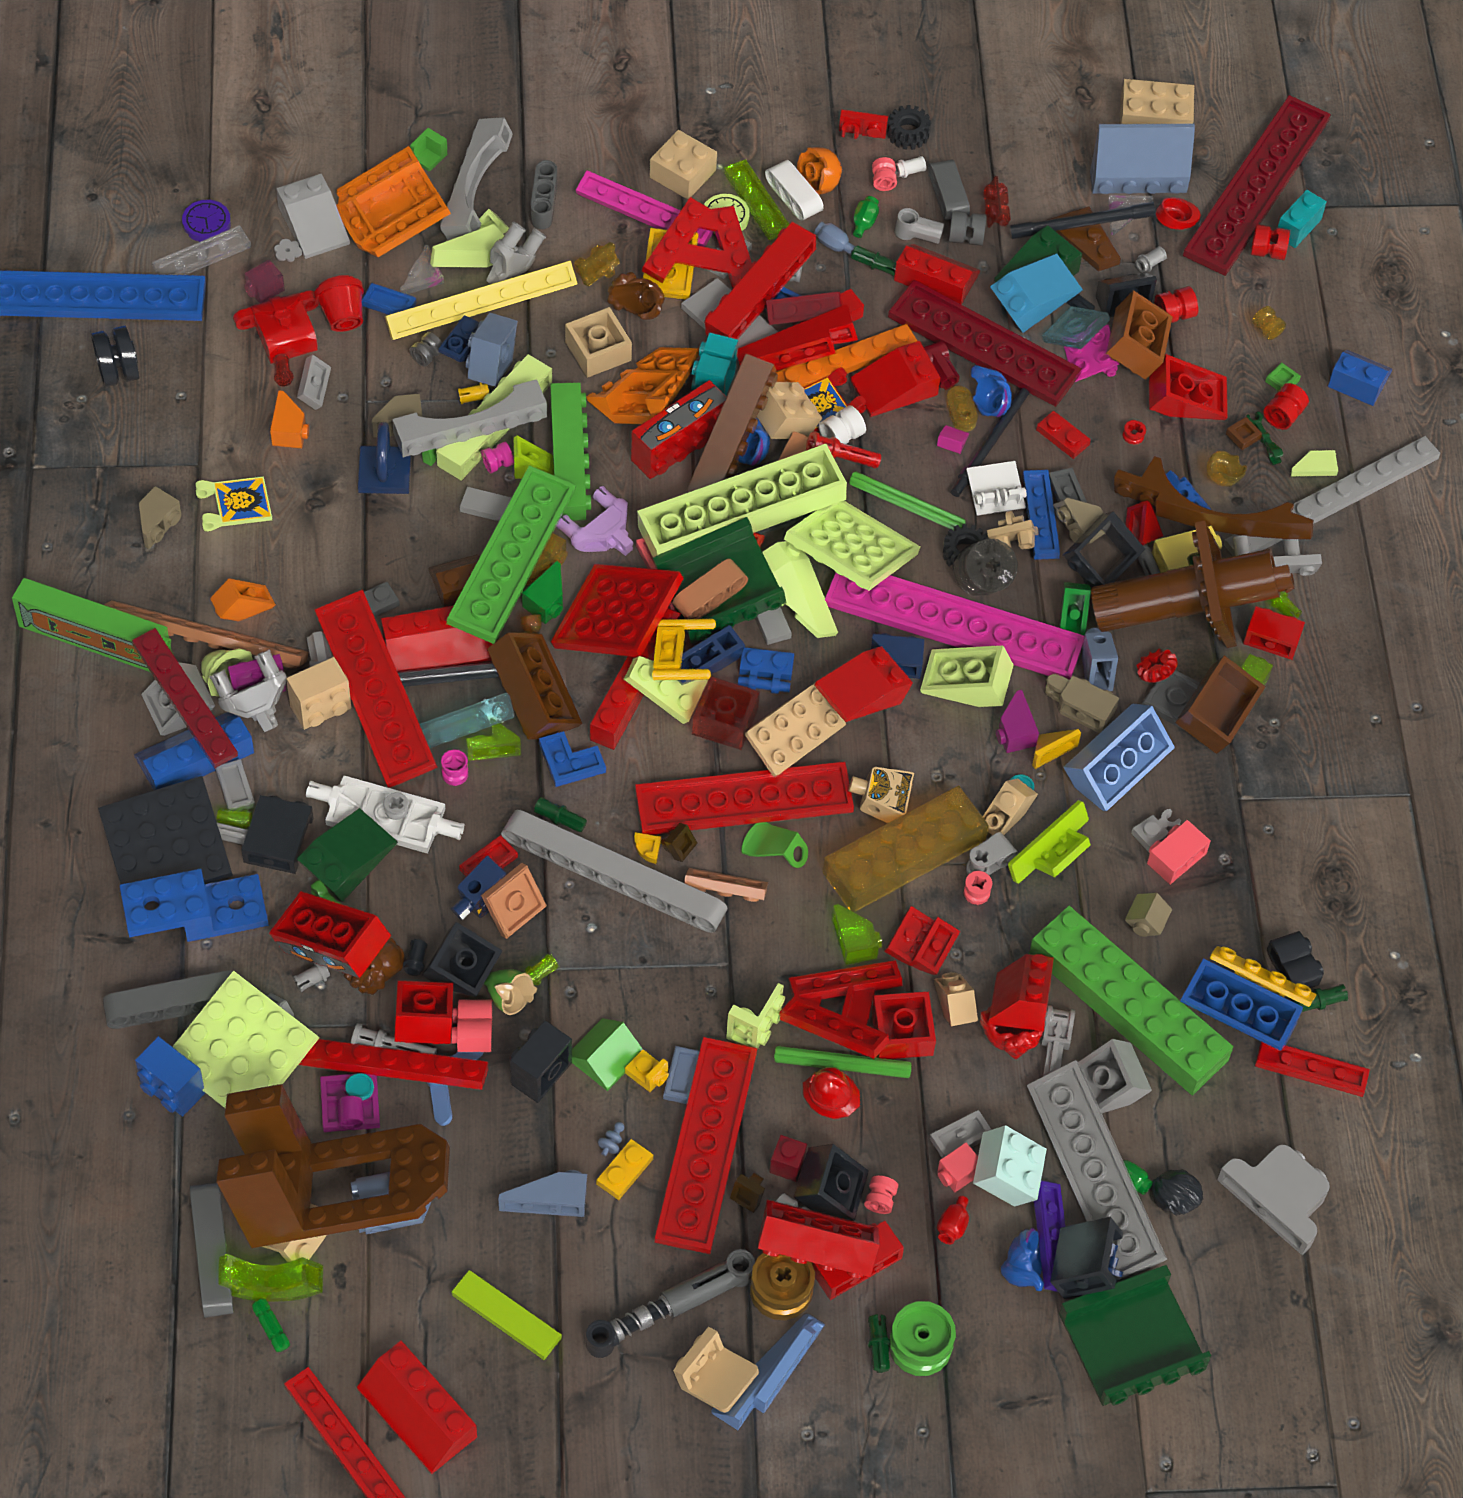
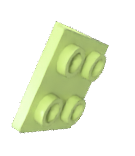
(753, 1030)

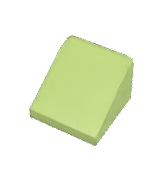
(490, 218)

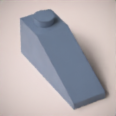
(552, 1195)

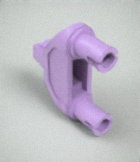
(604, 531)

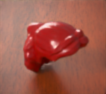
(1012, 1040)

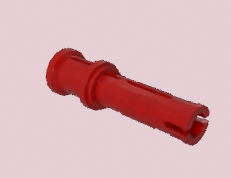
(844, 451)

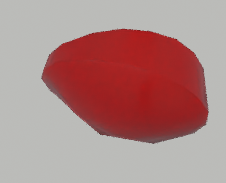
(1177, 213)

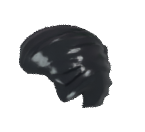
(1177, 1192)

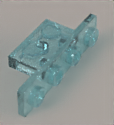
(468, 720)

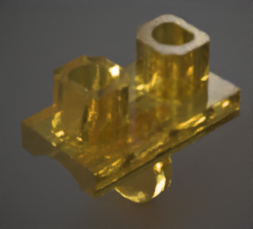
(598, 264)

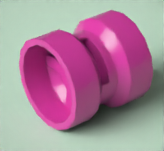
(497, 457)
(454, 767)

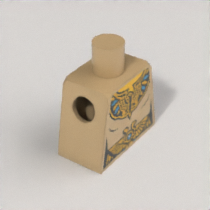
(883, 792)

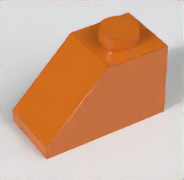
(288, 423)
(241, 600)

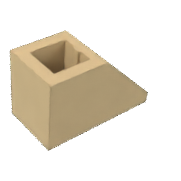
(1009, 806)
(956, 999)

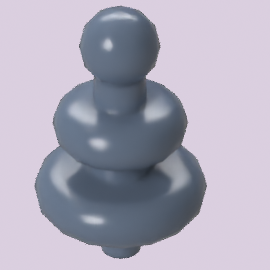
(612, 1138)

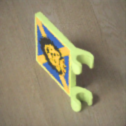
(237, 502)

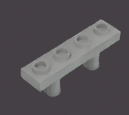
(1297, 562)

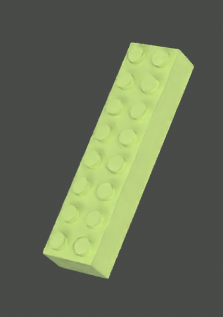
(763, 495)

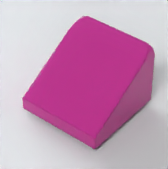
(952, 439)

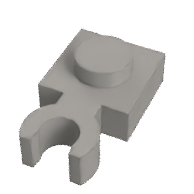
(1153, 830)

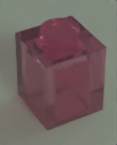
(264, 282)

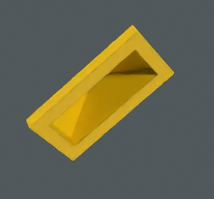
(1054, 745)

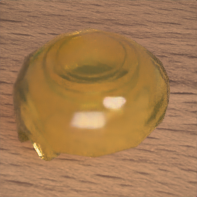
(1225, 469)

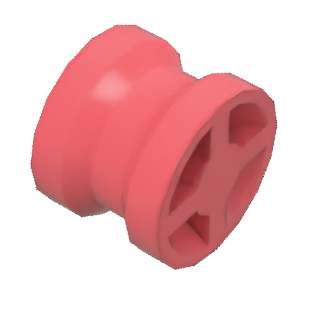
(976, 894)

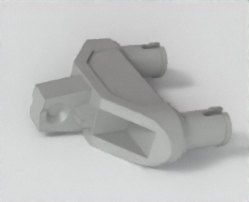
(510, 259)
(256, 700)

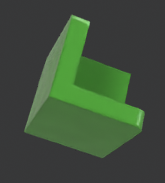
(429, 149)

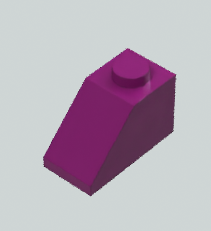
(1017, 726)

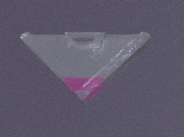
(1120, 201)
(422, 274)

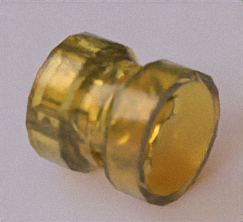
(1269, 322)

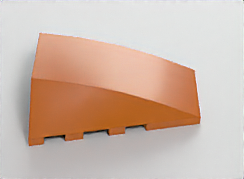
(646, 389)

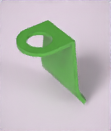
(771, 840)

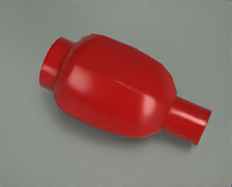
(953, 1221)

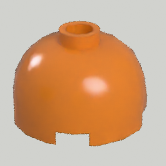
(820, 169)

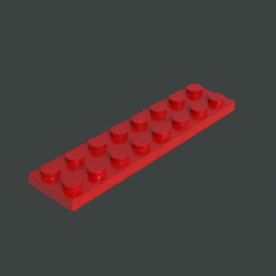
(376, 689)
(744, 798)
(706, 1146)

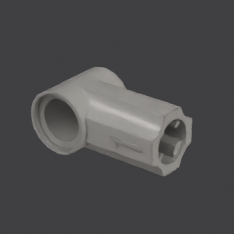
(911, 225)
(318, 648)

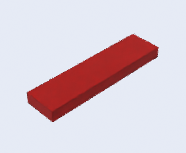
(1313, 1068)

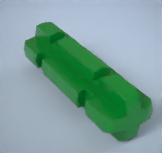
(270, 1325)

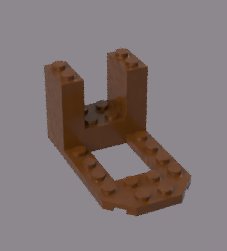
(274, 1178)

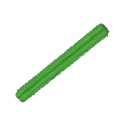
(906, 501)
(842, 1062)

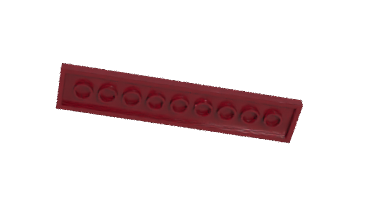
(1256, 185)

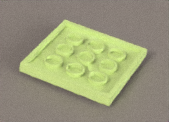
(852, 544)
(243, 1041)

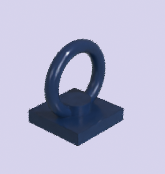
(383, 466)

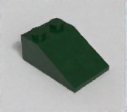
(1043, 245)
(347, 853)

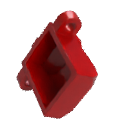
(282, 324)

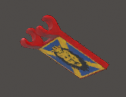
(828, 399)

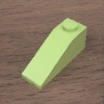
(467, 250)

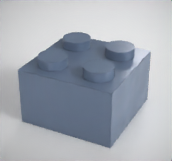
(491, 349)

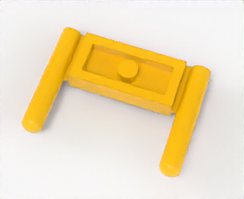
(670, 649)

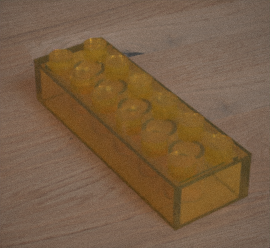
(905, 849)

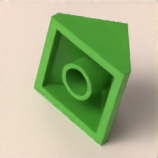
(606, 1052)

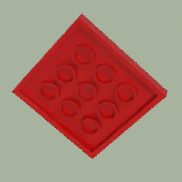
(617, 610)

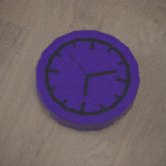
(205, 219)

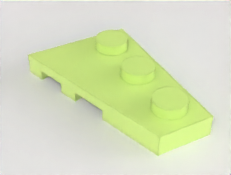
(668, 694)

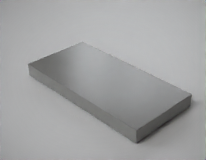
(708, 300)

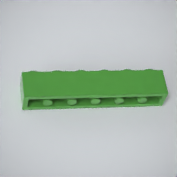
(569, 445)

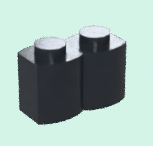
(1294, 960)

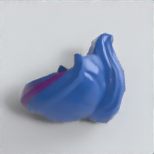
(992, 392)
(757, 446)
(1024, 1261)

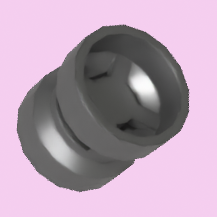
(426, 349)

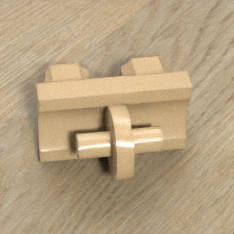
(1015, 529)

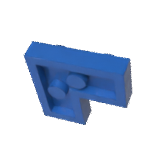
(568, 766)

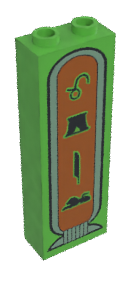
(82, 622)

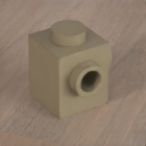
(1148, 914)

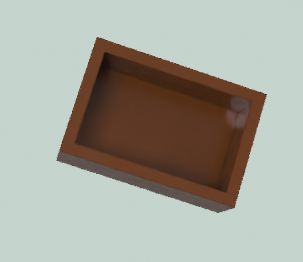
(1220, 704)

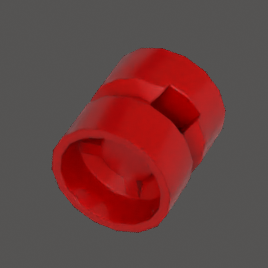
(1262, 238)
(1180, 304)
(1286, 406)

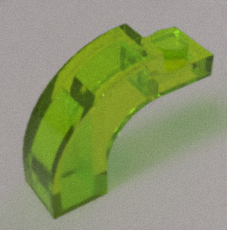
(272, 1282)

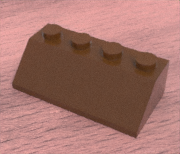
(534, 685)

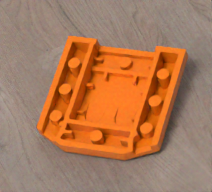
(389, 204)

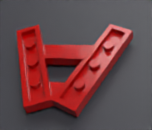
(675, 246)
(851, 1026)

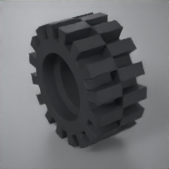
(908, 117)
(958, 537)

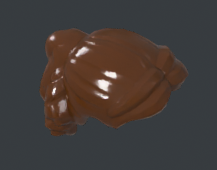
(636, 296)
(382, 968)

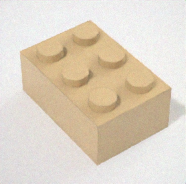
(1156, 103)

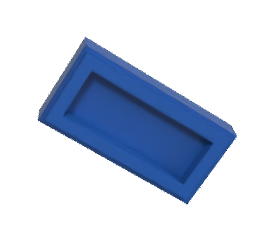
(387, 300)

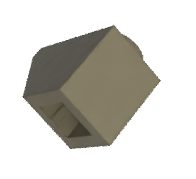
(395, 408)
(157, 515)
(1078, 517)

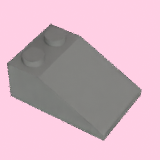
(312, 216)

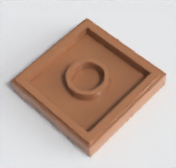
(514, 900)

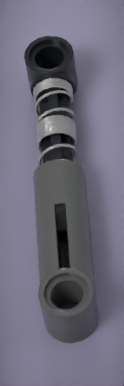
(673, 1302)

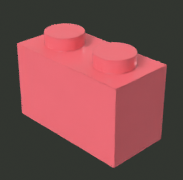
(1178, 851)

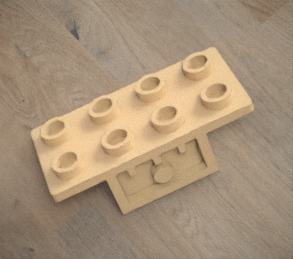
(794, 729)

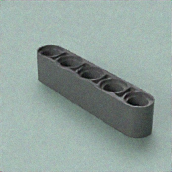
(161, 1000)
(210, 1246)

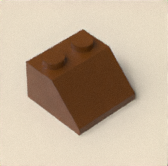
(451, 578)

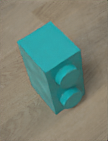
(1302, 217)

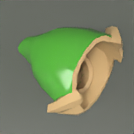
(510, 990)

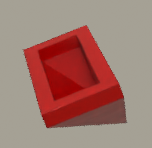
(1143, 522)

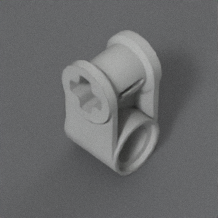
(991, 855)

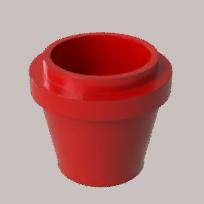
(341, 302)

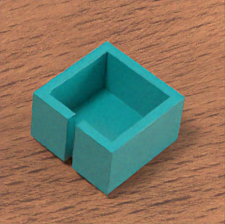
(716, 362)

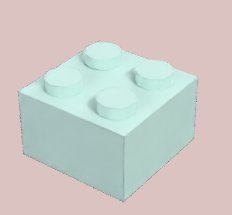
(1009, 1166)

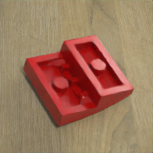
(922, 941)

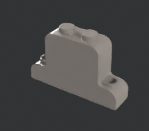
(1280, 1192)

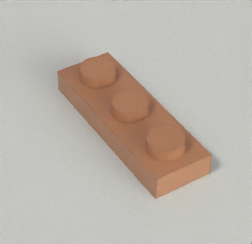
(726, 885)

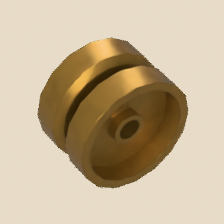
(781, 1286)

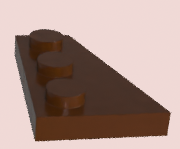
(1091, 242)

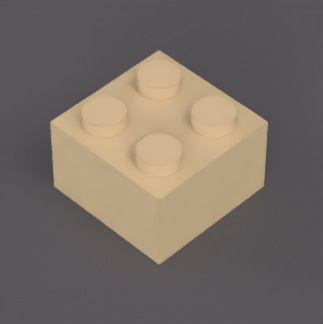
(683, 164)
(598, 342)
(788, 411)
(319, 693)

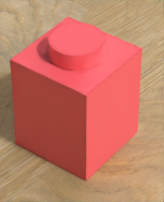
(958, 1167)

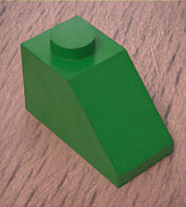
(545, 594)
(1075, 607)

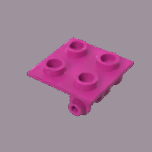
(1093, 356)

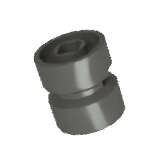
(959, 230)

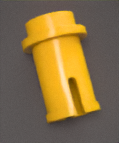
(473, 393)

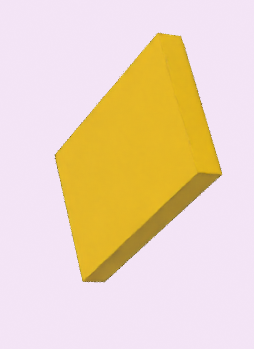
(679, 280)

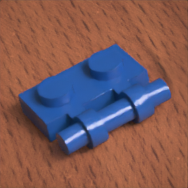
(768, 665)

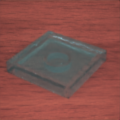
(1076, 327)

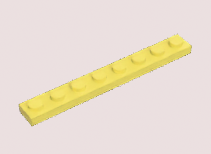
(480, 300)

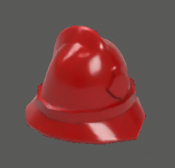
(831, 1093)

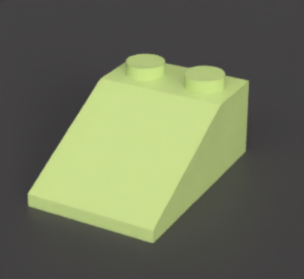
(969, 675)

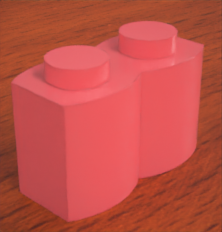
(473, 1025)

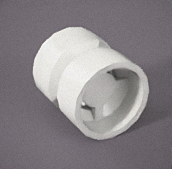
(845, 425)

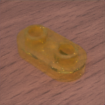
(962, 406)

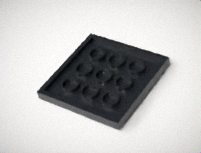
(166, 834)

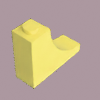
(1173, 550)

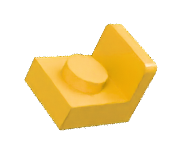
(647, 1071)

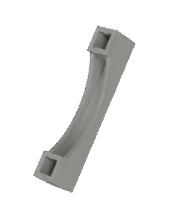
(487, 143)
(422, 434)

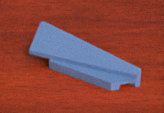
(774, 1370)

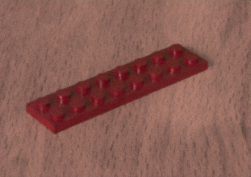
(985, 342)

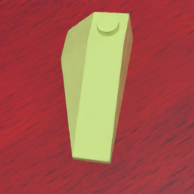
(801, 588)

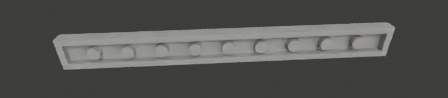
(1355, 487)

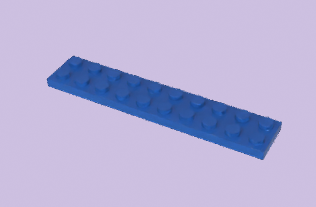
(102, 295)

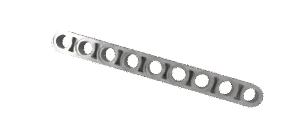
(614, 871)

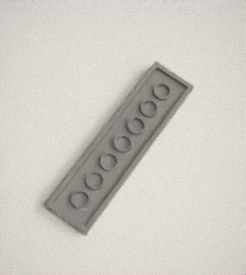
(1095, 1165)

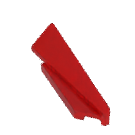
(804, 340)

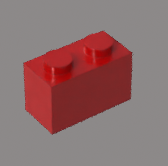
(1274, 632)

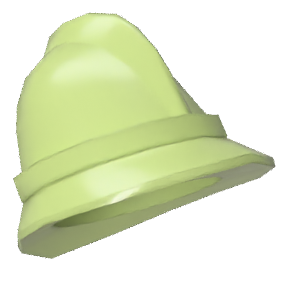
(221, 660)

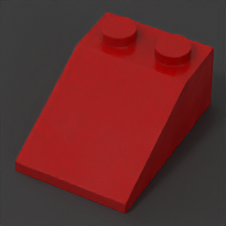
(897, 379)
(1187, 391)
(865, 685)

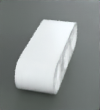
(794, 190)

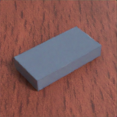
(681, 1075)

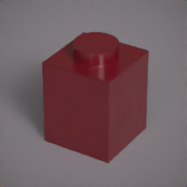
(788, 1158)

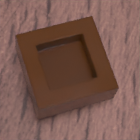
(1244, 433)

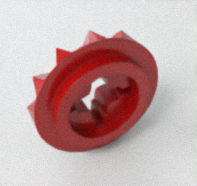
(1157, 672)

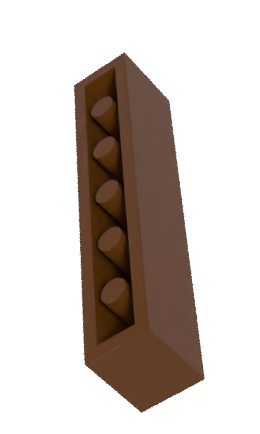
(735, 423)

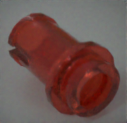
(283, 375)

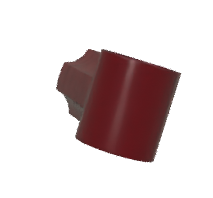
(940, 358)

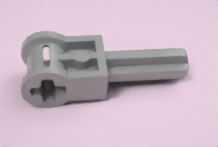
(1056, 1037)

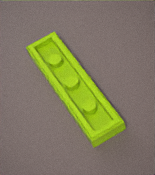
(506, 1315)

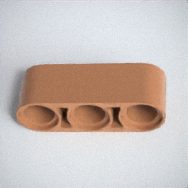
(710, 590)

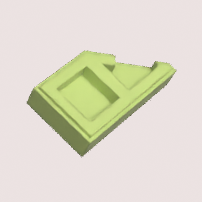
(1317, 464)

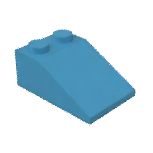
(1036, 290)

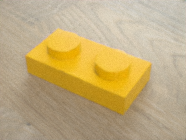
(624, 1169)

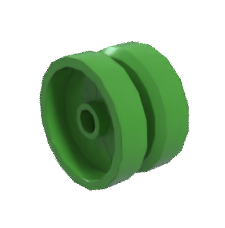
(922, 1338)

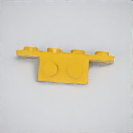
(1269, 980)

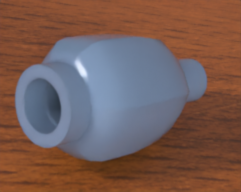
(833, 238)

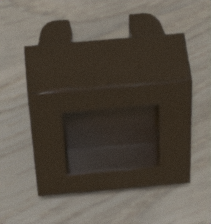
(679, 842)
(748, 1191)

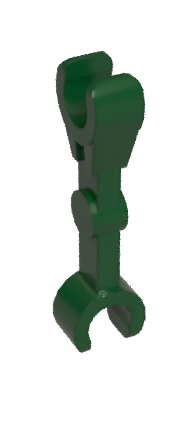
(1273, 450)

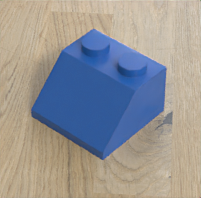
(1359, 377)

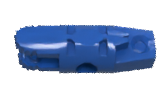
(1185, 488)

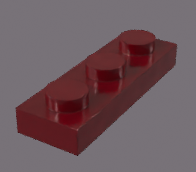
(801, 307)

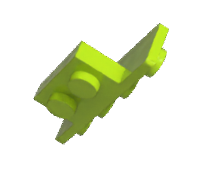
(1054, 846)

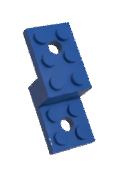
(193, 905)

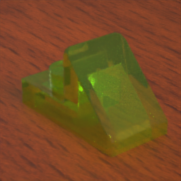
(501, 744)

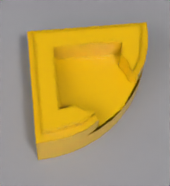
(647, 846)

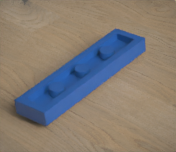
(1041, 512)

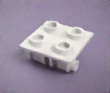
(996, 488)

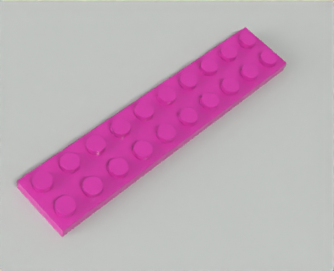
(959, 622)

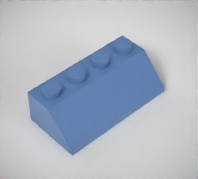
(1119, 756)

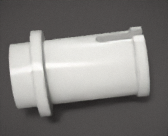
(911, 166)

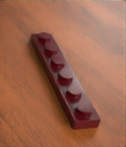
(185, 698)

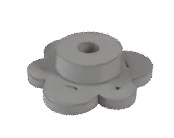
(287, 250)

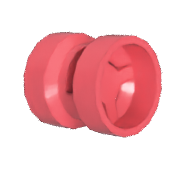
(884, 174)
(881, 1194)

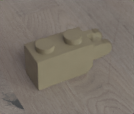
(1082, 701)

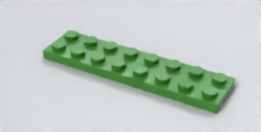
(511, 555)

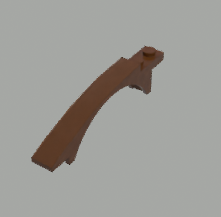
(1170, 504)

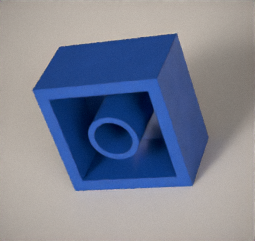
(169, 1077)

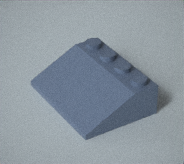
(1142, 158)

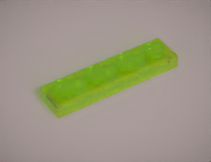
(757, 198)

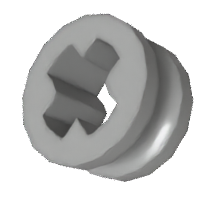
(396, 813)

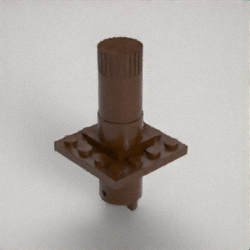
(1205, 587)

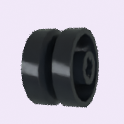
(119, 355)

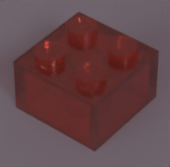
(725, 712)

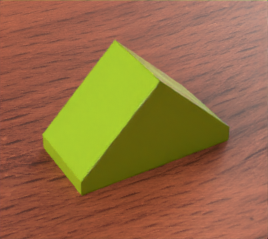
(529, 454)

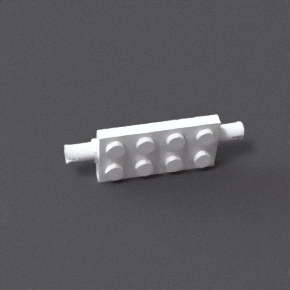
(412, 831)

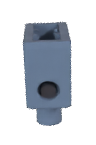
(1100, 648)

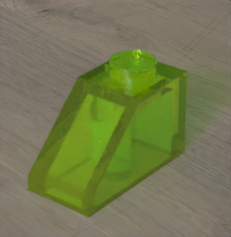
(855, 936)

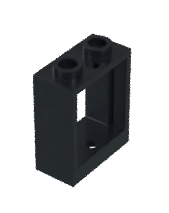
(1119, 535)

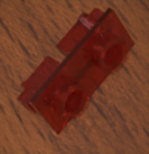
(995, 199)

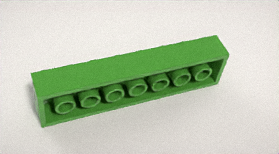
(1132, 1001)

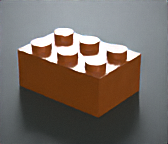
(1139, 335)

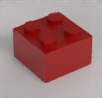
(424, 1012)
(908, 1023)

